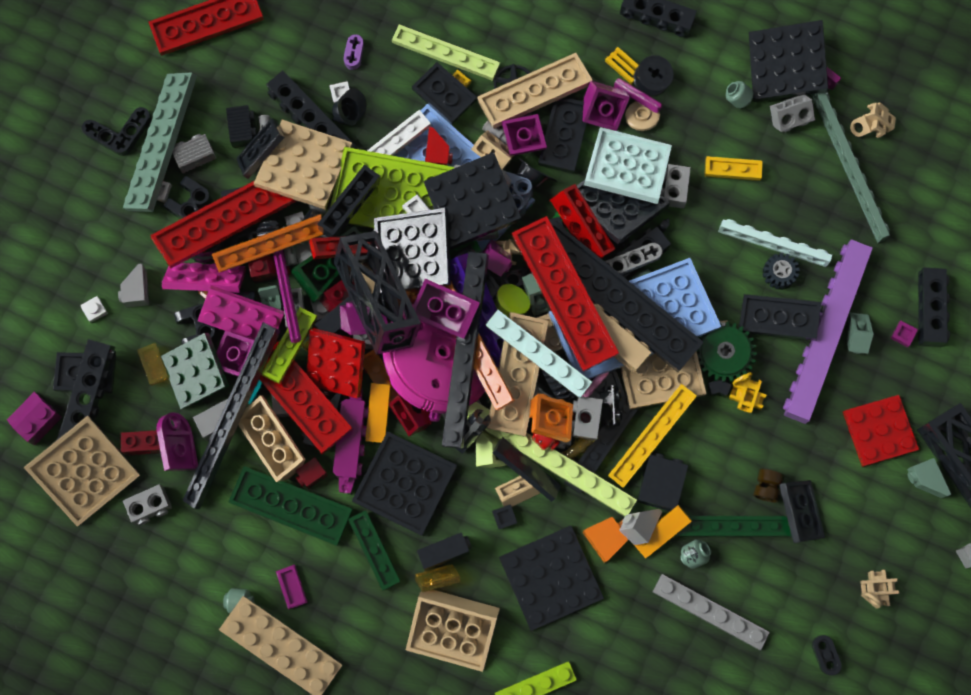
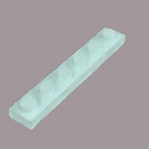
(782, 244)
(539, 354)

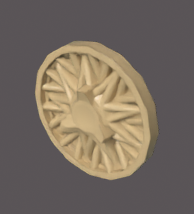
(641, 117)

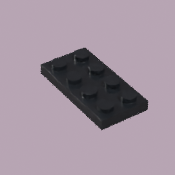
(563, 135)
(780, 317)

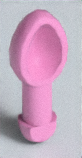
(595, 383)

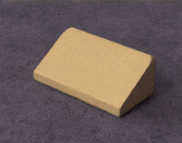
(515, 491)

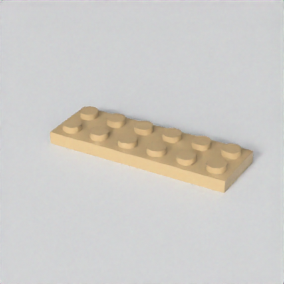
(534, 90)
(520, 377)
(280, 647)

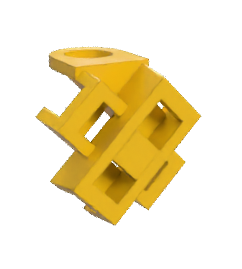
(744, 395)

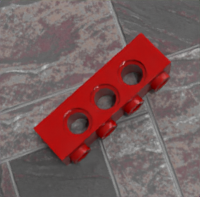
(582, 221)

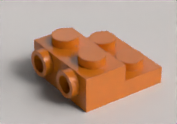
(551, 417)

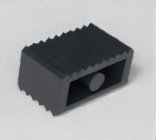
(240, 125)

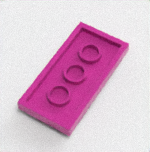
(200, 277)
(237, 313)

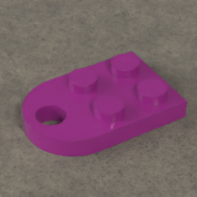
(176, 443)

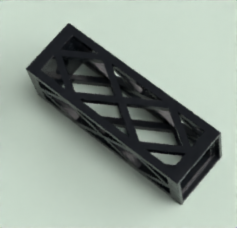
(389, 336)
(955, 469)

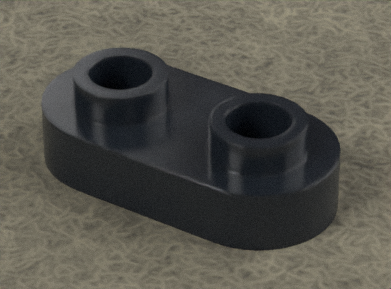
(827, 654)

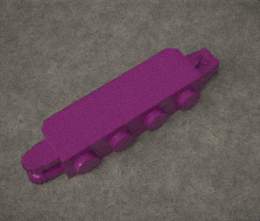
(350, 447)

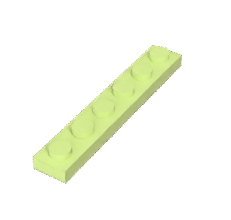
(446, 52)

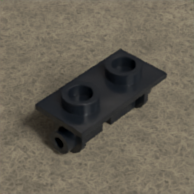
(613, 413)

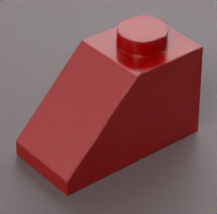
(437, 149)

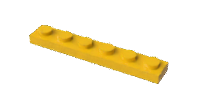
(652, 435)

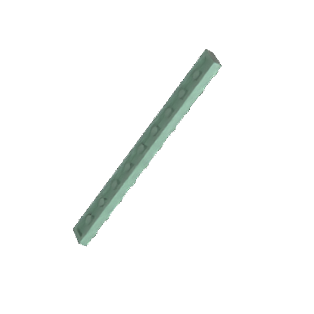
(851, 166)

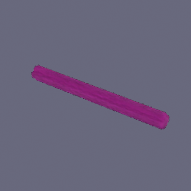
(287, 297)

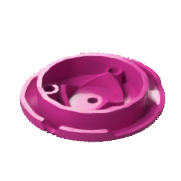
(421, 366)

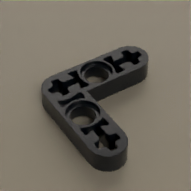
(117, 139)

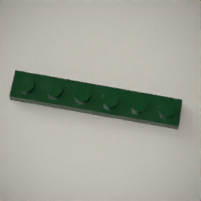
(736, 526)

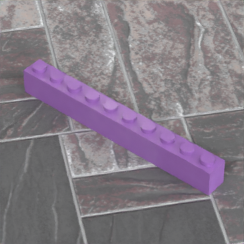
(831, 323)

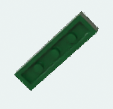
(374, 550)

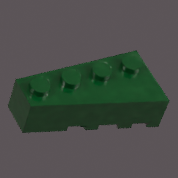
(317, 274)

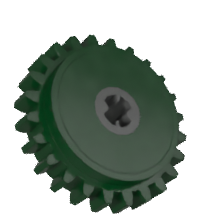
(735, 362)

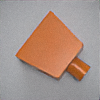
(606, 538)

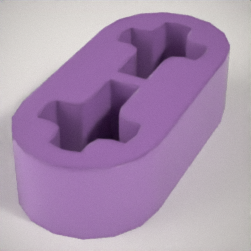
(349, 51)

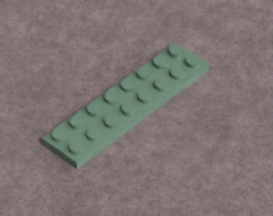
(159, 142)

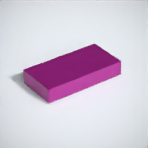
(291, 587)

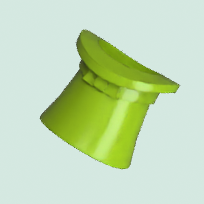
(511, 299)

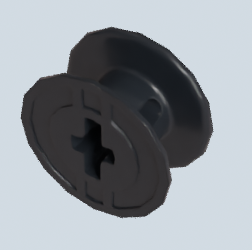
(657, 66)

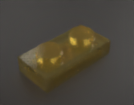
(153, 364)
(437, 578)

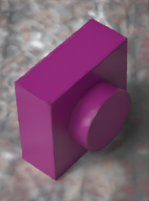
(833, 79)
(904, 333)

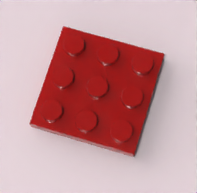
(335, 362)
(880, 430)

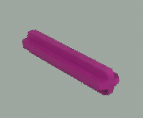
(638, 95)

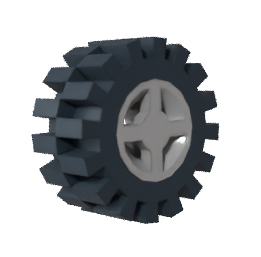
(780, 264)

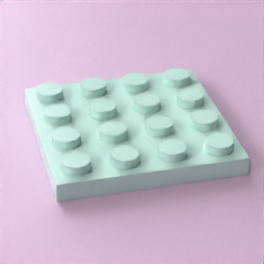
(628, 165)

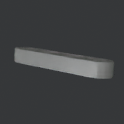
(628, 266)

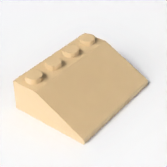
(452, 629)

